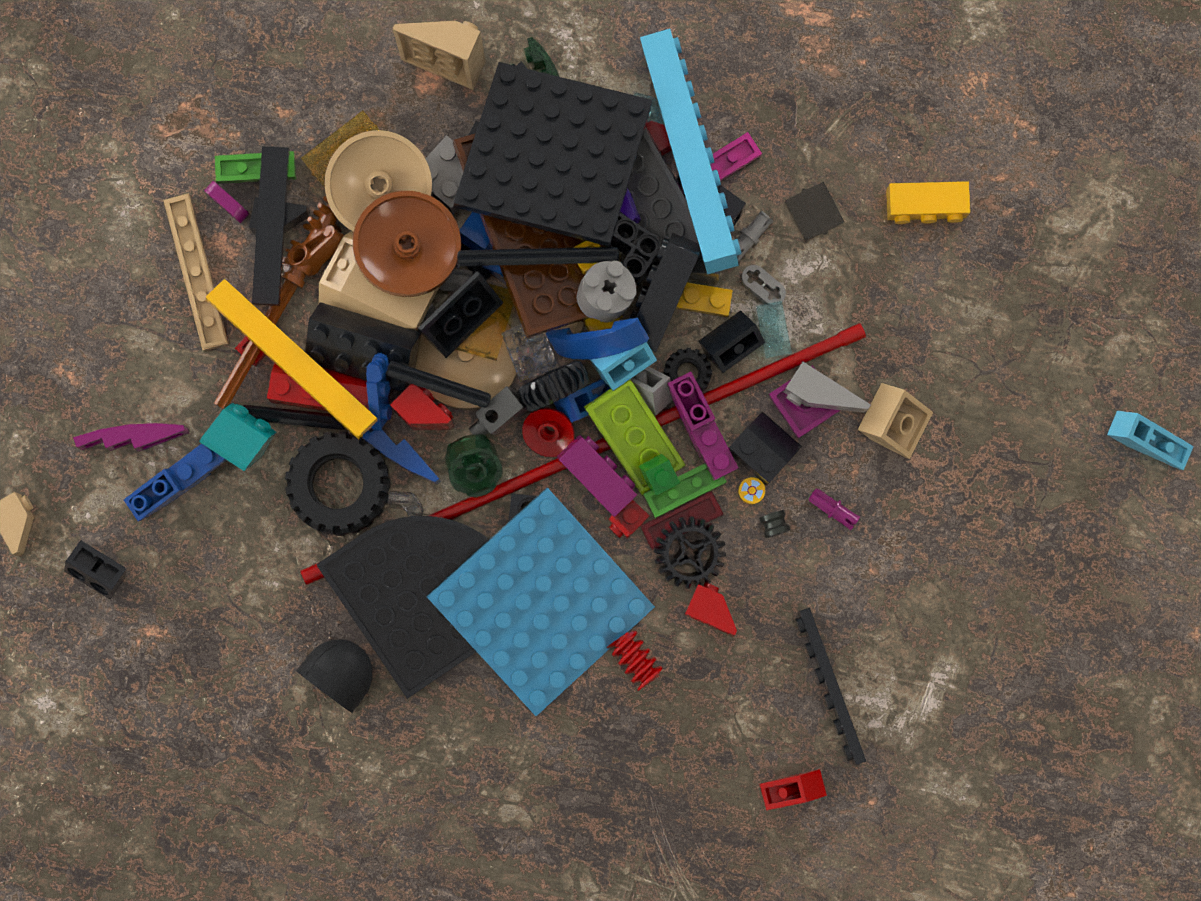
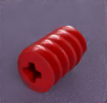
(635, 659)

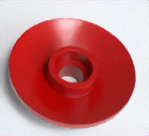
(542, 440)

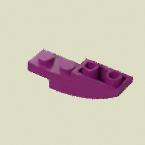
(701, 426)

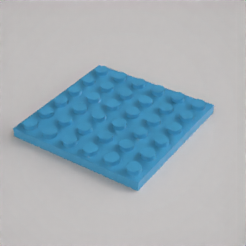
(540, 601)

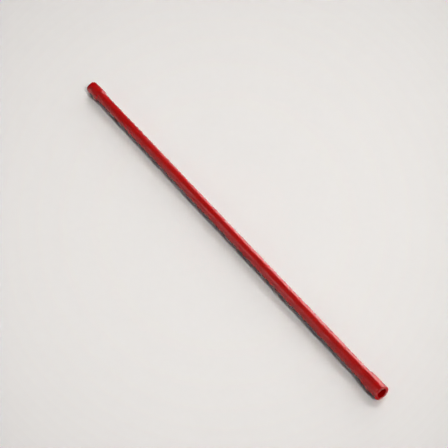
(839, 340)

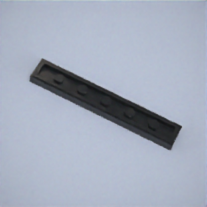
(270, 226)

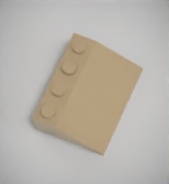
(443, 49)

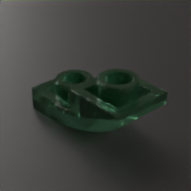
(538, 56)

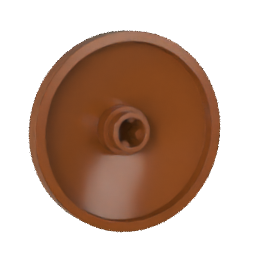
(406, 243)

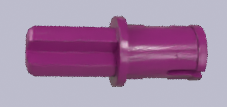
(833, 508)

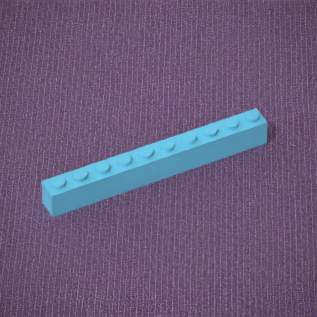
(689, 151)

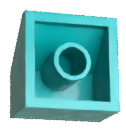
(238, 436)

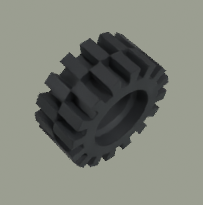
(693, 357)

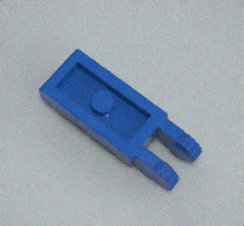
(378, 390)

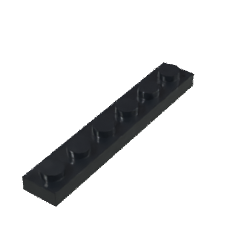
(826, 676)

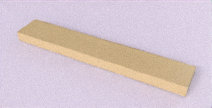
(195, 271)

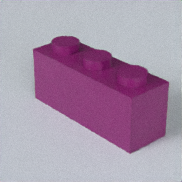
(597, 474)

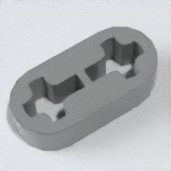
(766, 280)

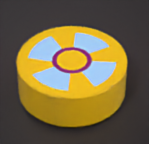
(751, 490)

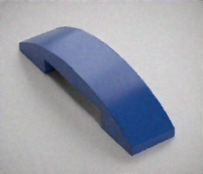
(600, 343)

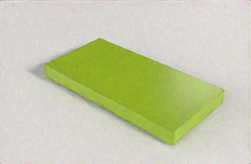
(631, 431)

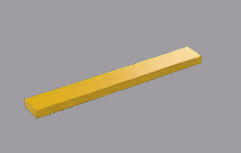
(291, 359)

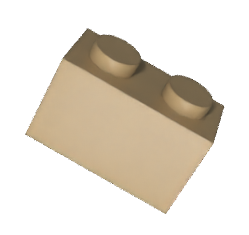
(895, 420)

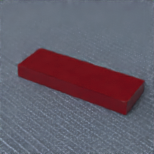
(701, 507)

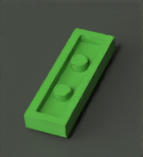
(244, 168)
(691, 486)

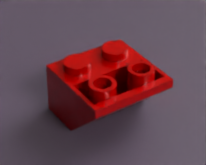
(419, 411)

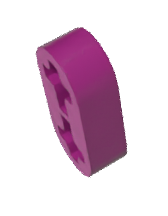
(225, 201)

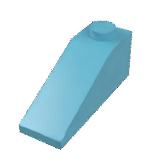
(1150, 439)

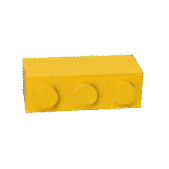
(928, 202)

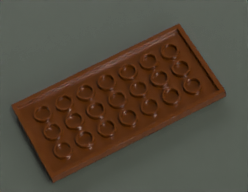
(540, 292)

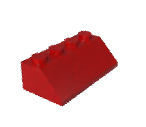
(287, 392)

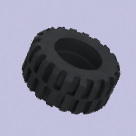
(307, 463)

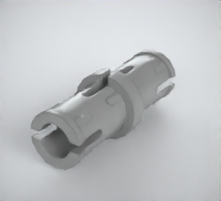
(752, 233)

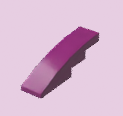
(140, 435)

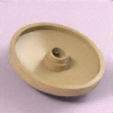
(372, 167)
(468, 370)

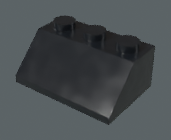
(460, 315)

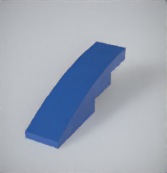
(401, 454)

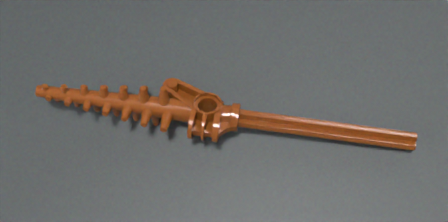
(301, 261)

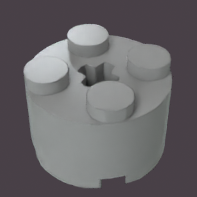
(619, 286)

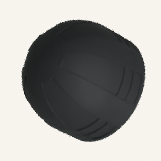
(339, 671)

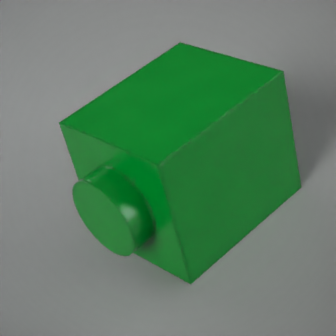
(659, 474)

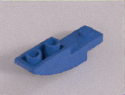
(173, 482)

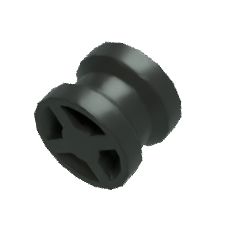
(774, 524)

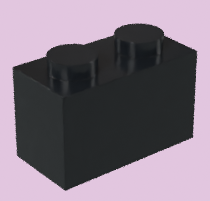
(731, 341)

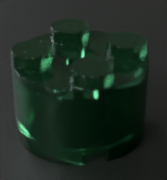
(473, 465)

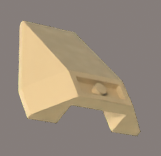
(348, 289)

